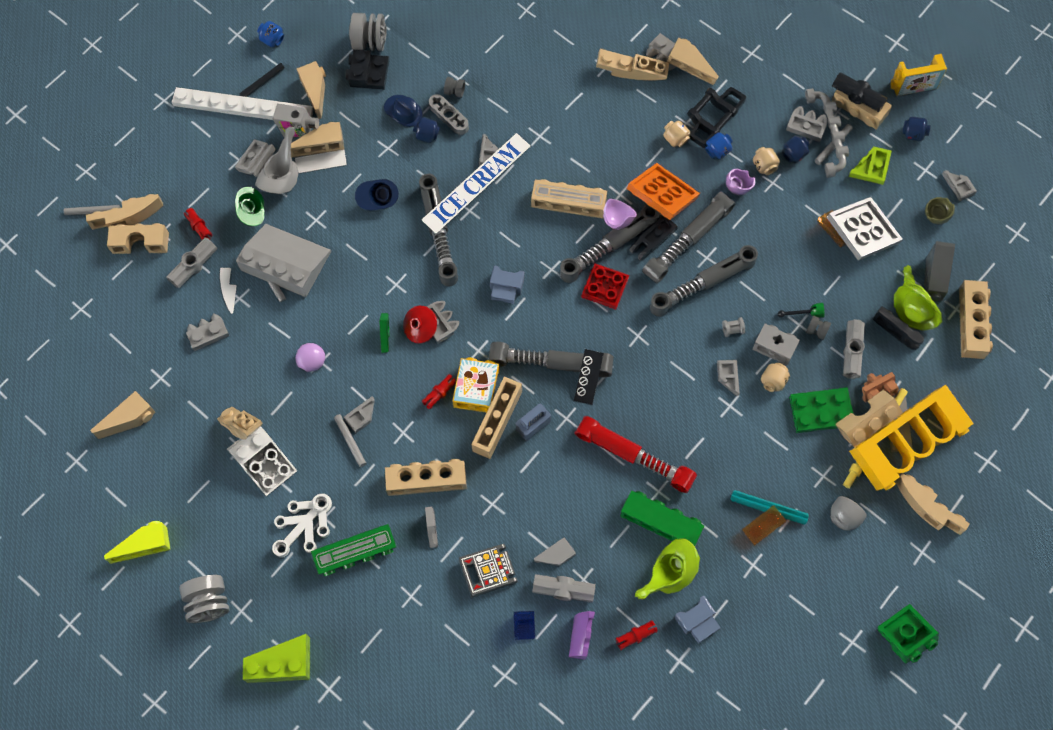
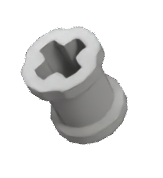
(733, 327)

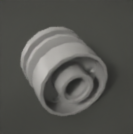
(366, 31)
(204, 598)

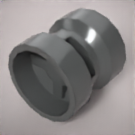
(454, 87)
(822, 330)

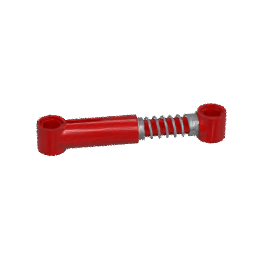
(592, 431)

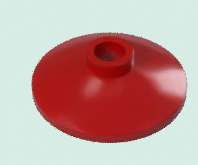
(426, 324)

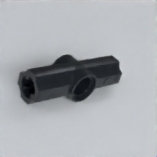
(859, 92)

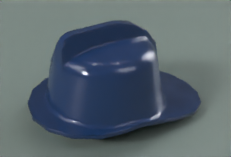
(403, 110)
(376, 194)

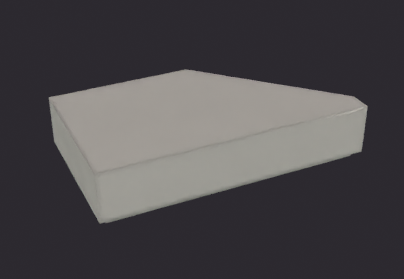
(487, 149)
(960, 185)
(728, 375)
(360, 416)
(431, 527)
(556, 554)

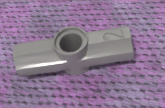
(183, 270)
(853, 359)
(563, 588)

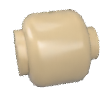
(676, 133)
(766, 160)
(775, 377)

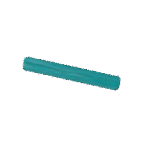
(764, 505)

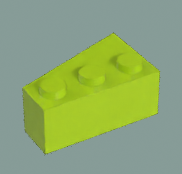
(279, 663)

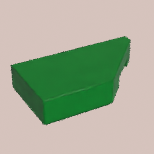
(384, 332)

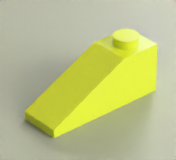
(143, 542)

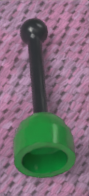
(816, 310)

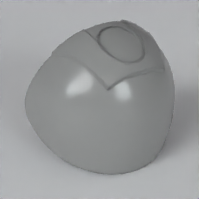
(847, 514)

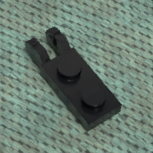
(654, 237)
(898, 329)

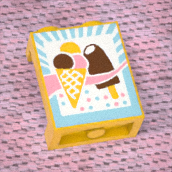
(918, 79)
(475, 384)

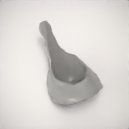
(279, 172)

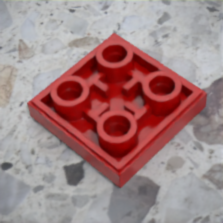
(605, 286)

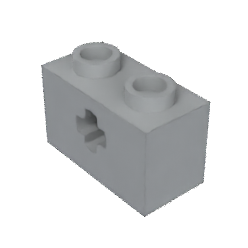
(766, 344)

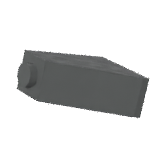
(938, 270)

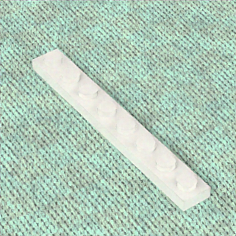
(229, 103)

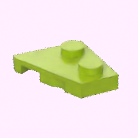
(873, 166)

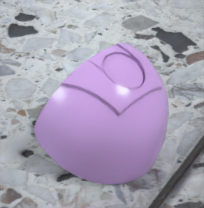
(618, 214)

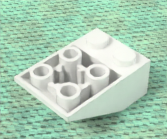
(262, 460)

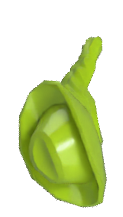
(915, 305)
(673, 569)

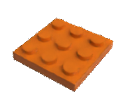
(663, 191)

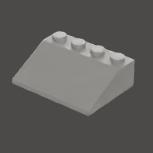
(283, 259)

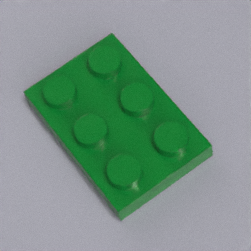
(820, 409)

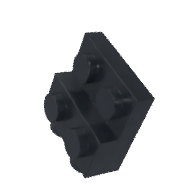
(367, 70)

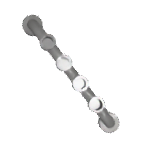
(833, 124)

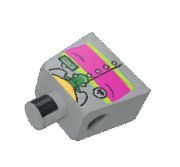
(296, 117)

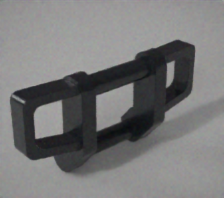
(718, 102)

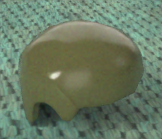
(939, 210)

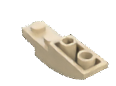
(634, 67)
(132, 212)
(239, 423)
(922, 500)

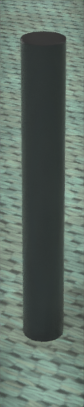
(262, 80)

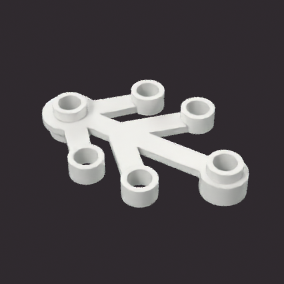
(304, 522)

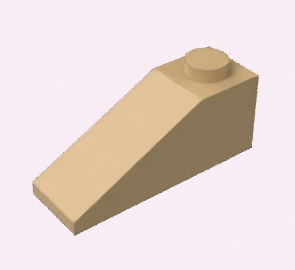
(688, 58)
(314, 85)
(321, 140)
(128, 415)

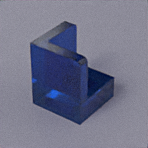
(524, 625)

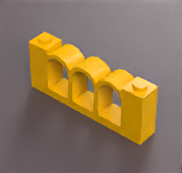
(948, 413)

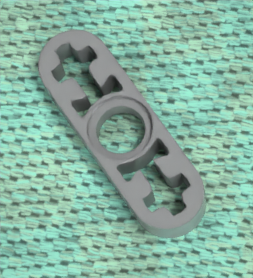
(450, 122)

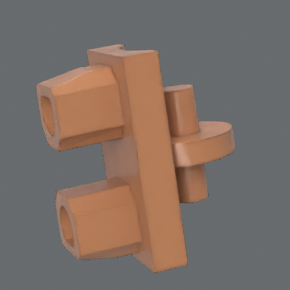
(877, 384)

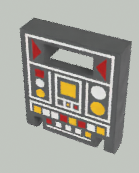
(492, 570)

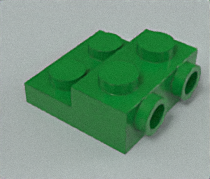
(909, 634)

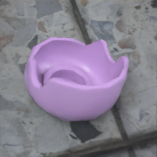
(739, 181)
(310, 357)

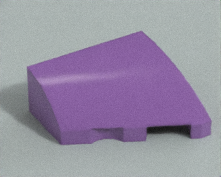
(581, 635)

